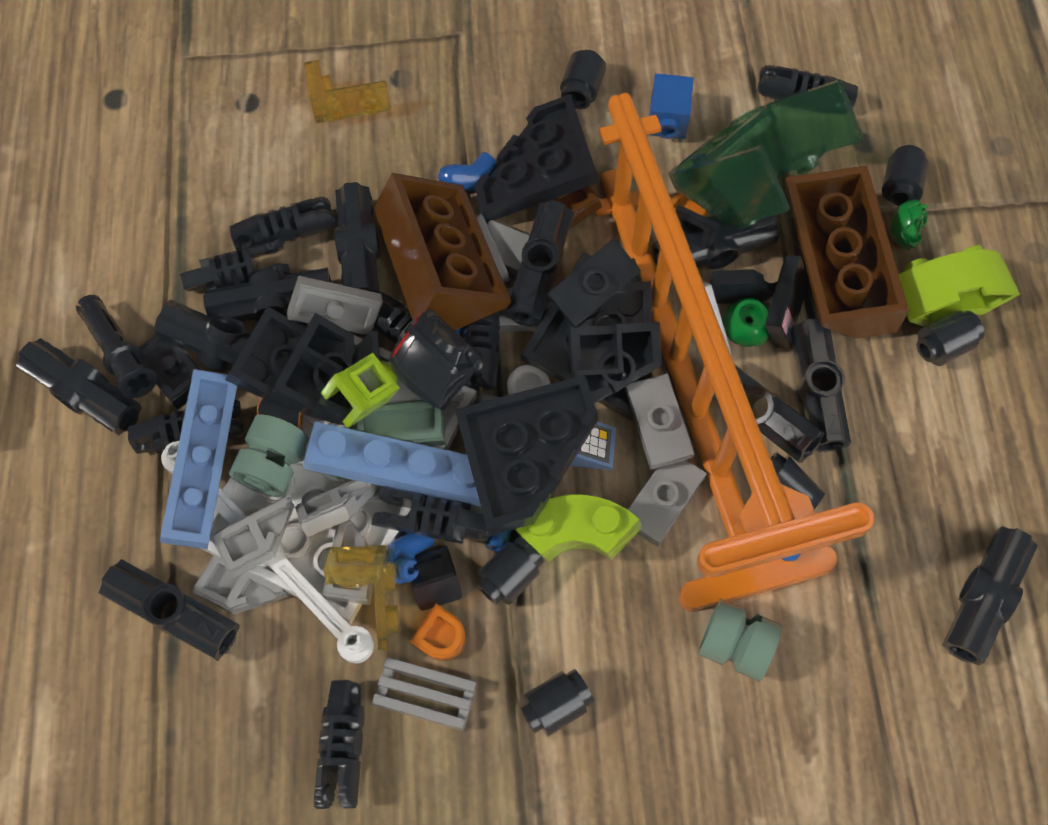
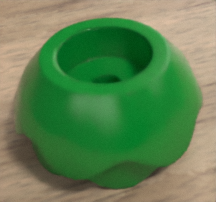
(907, 224)
(739, 330)

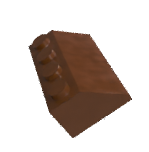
(439, 250)
(847, 252)

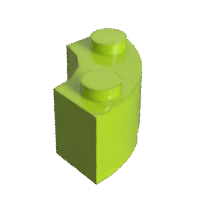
(956, 282)
(582, 523)

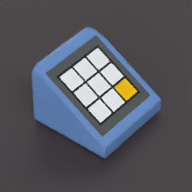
(598, 448)

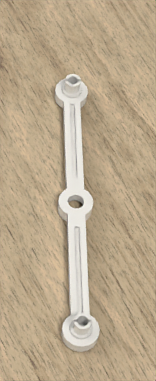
(353, 642)

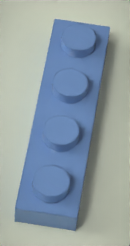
(199, 461)
(390, 463)

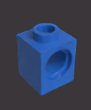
(672, 104)

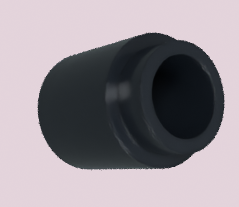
(583, 77)
(905, 175)
(950, 337)
(509, 571)
(556, 702)

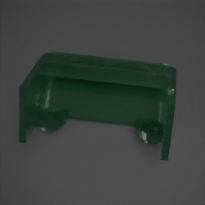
(741, 164)

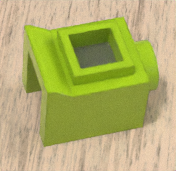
(365, 385)

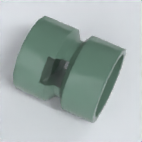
(275, 441)
(740, 640)

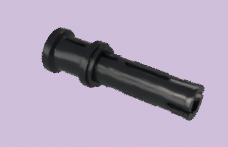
(120, 355)

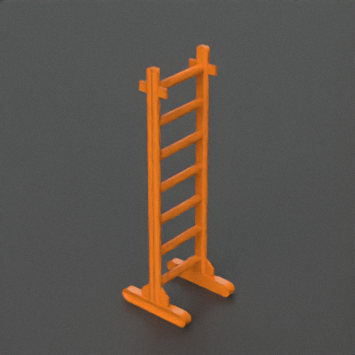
(775, 518)

